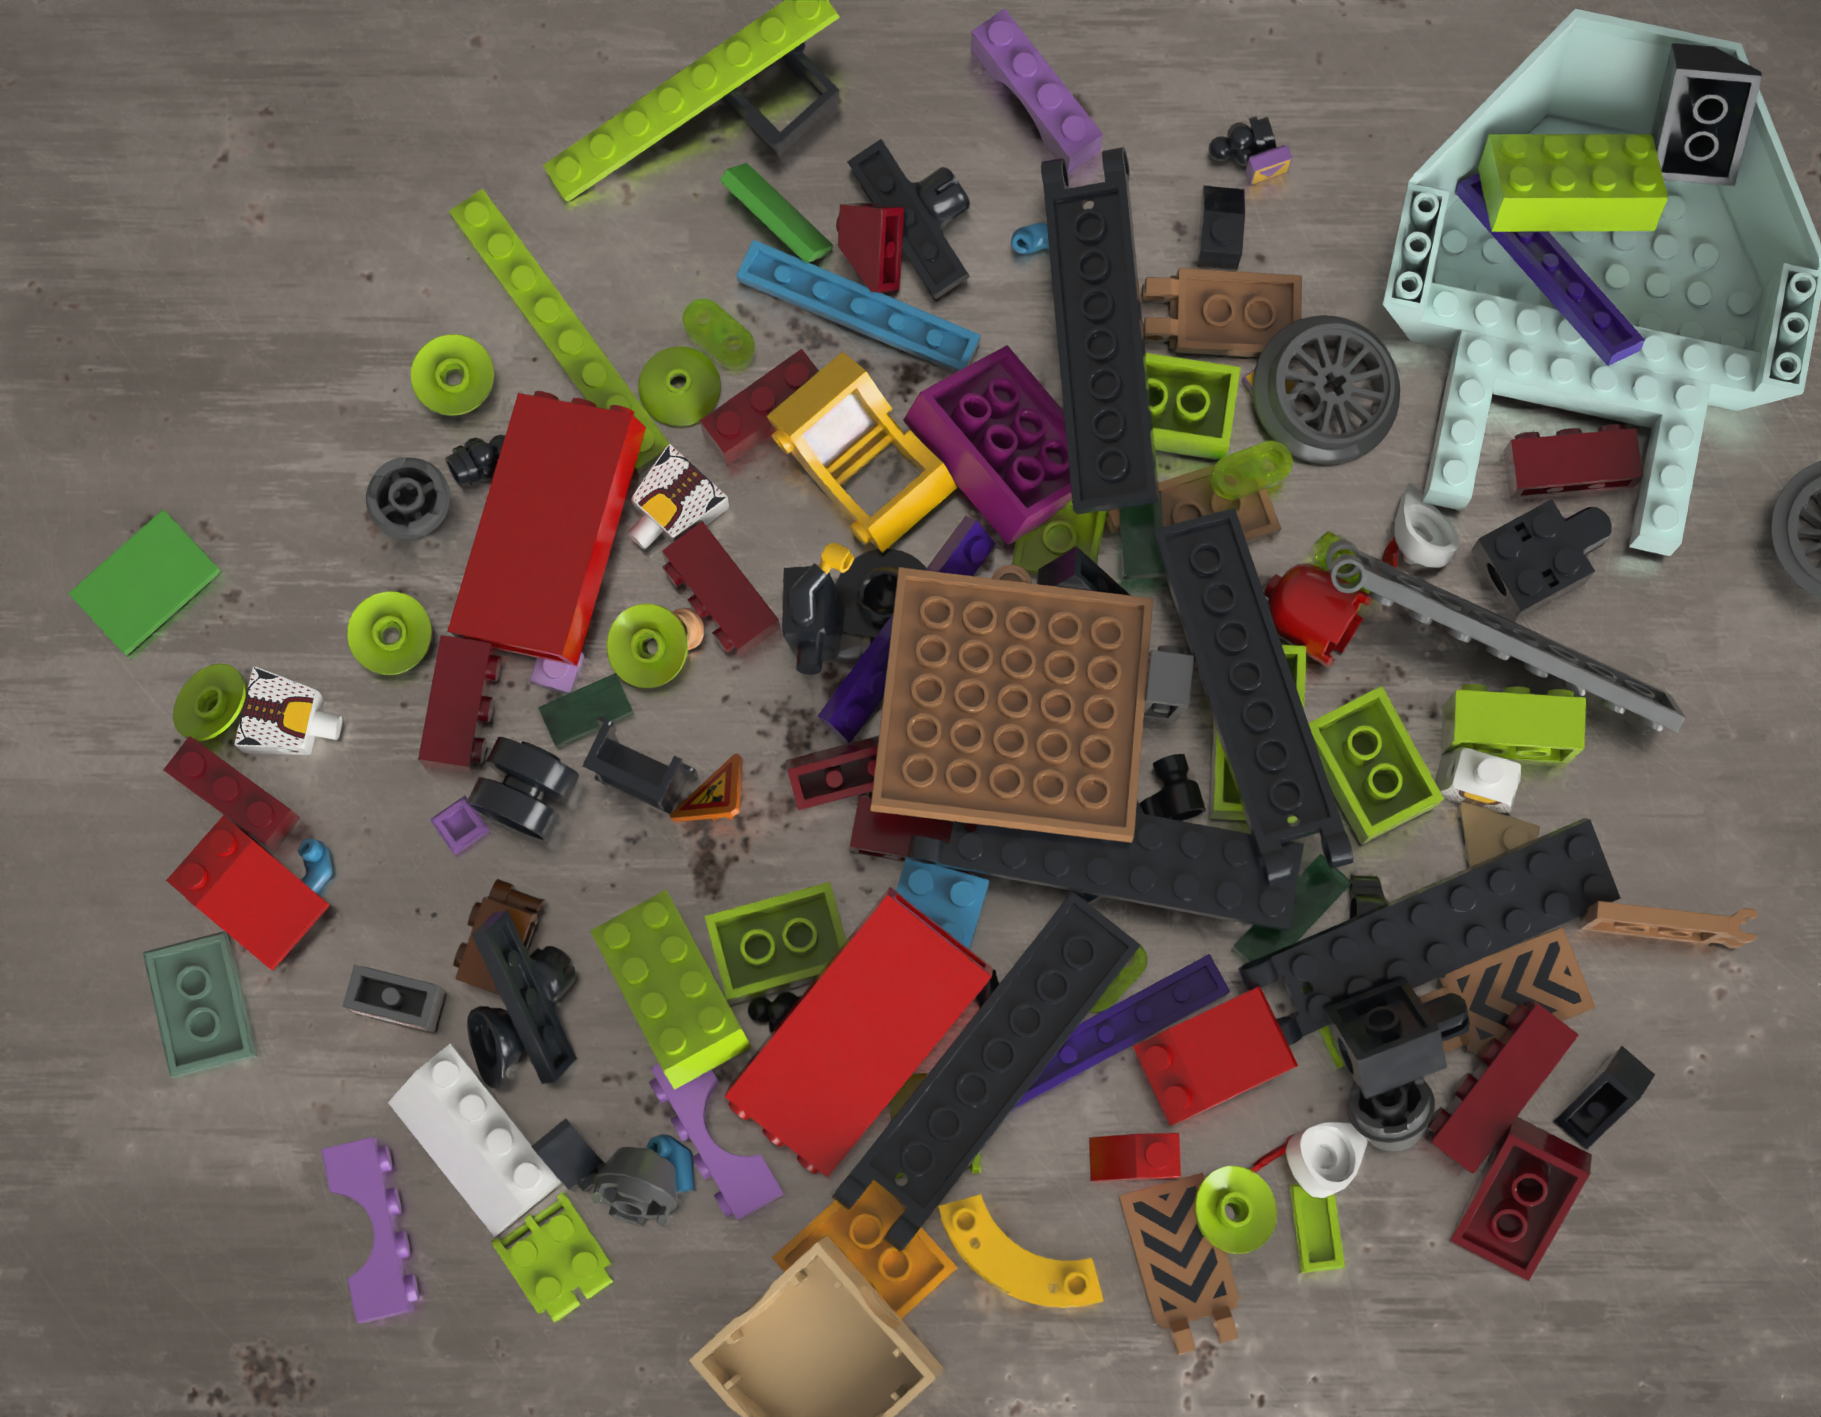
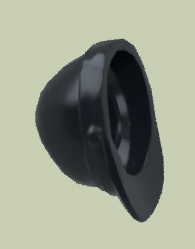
(493, 1043)

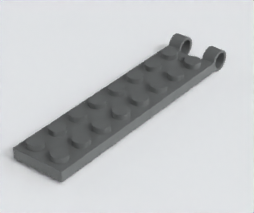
(1504, 637)

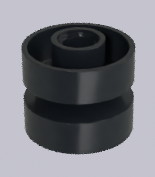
(529, 776)

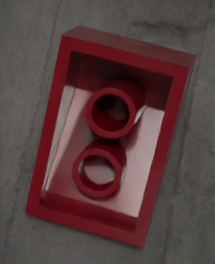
(1522, 1198)

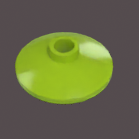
(445, 357)
(679, 405)
(384, 613)
(629, 640)
(209, 702)
(1252, 1204)

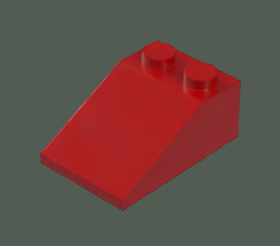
(248, 892)
(1215, 1056)

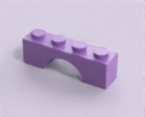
(1018, 64)
(743, 1180)
(382, 1284)

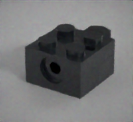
(1538, 551)
(1393, 1036)

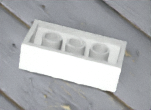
(473, 1140)

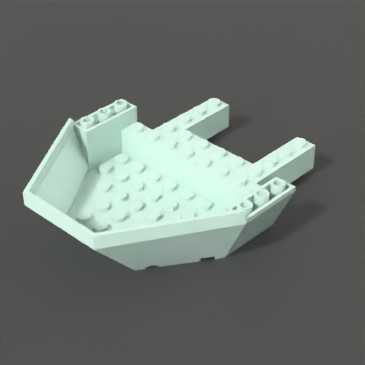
(1715, 290)

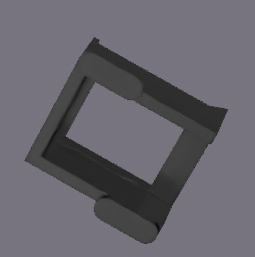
(815, 80)
(635, 772)

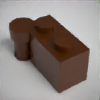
(501, 898)

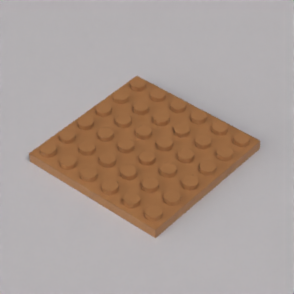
(1013, 705)

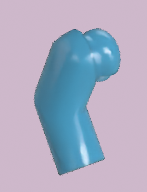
(1030, 238)
(316, 863)
(679, 1156)

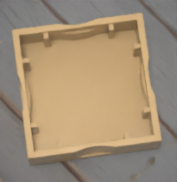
(817, 1347)

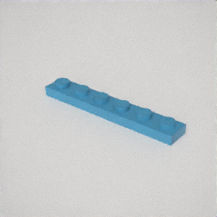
(858, 307)

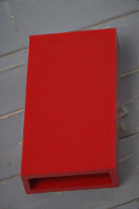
(548, 527)
(858, 1033)

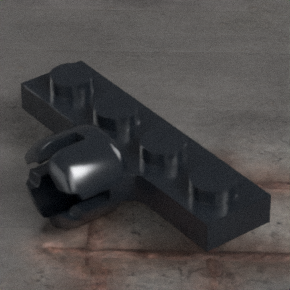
(926, 212)
(529, 992)

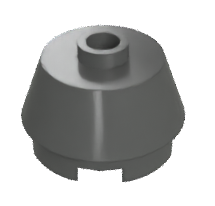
(407, 498)
(1392, 1118)
(637, 1186)

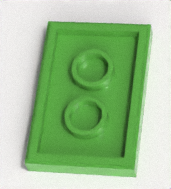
(144, 582)

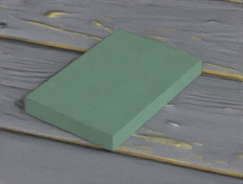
(199, 1004)

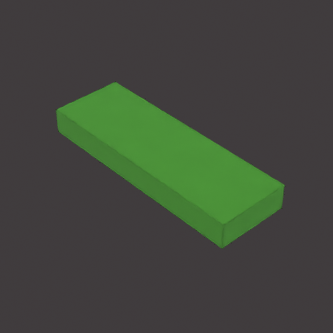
(776, 212)

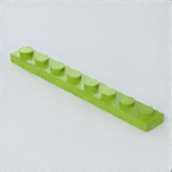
(687, 94)
(551, 316)

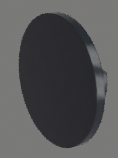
(871, 589)

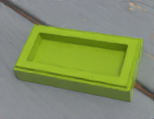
(1316, 1231)

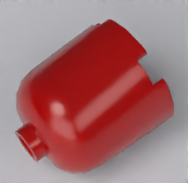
(1313, 611)

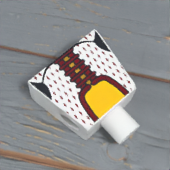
(674, 500)
(283, 717)
(1478, 779)

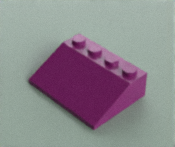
(998, 441)

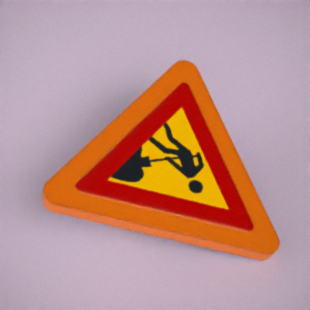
(716, 796)

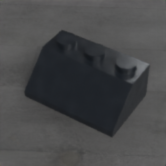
(1704, 114)

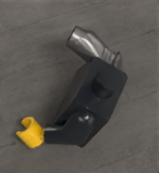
(816, 613)

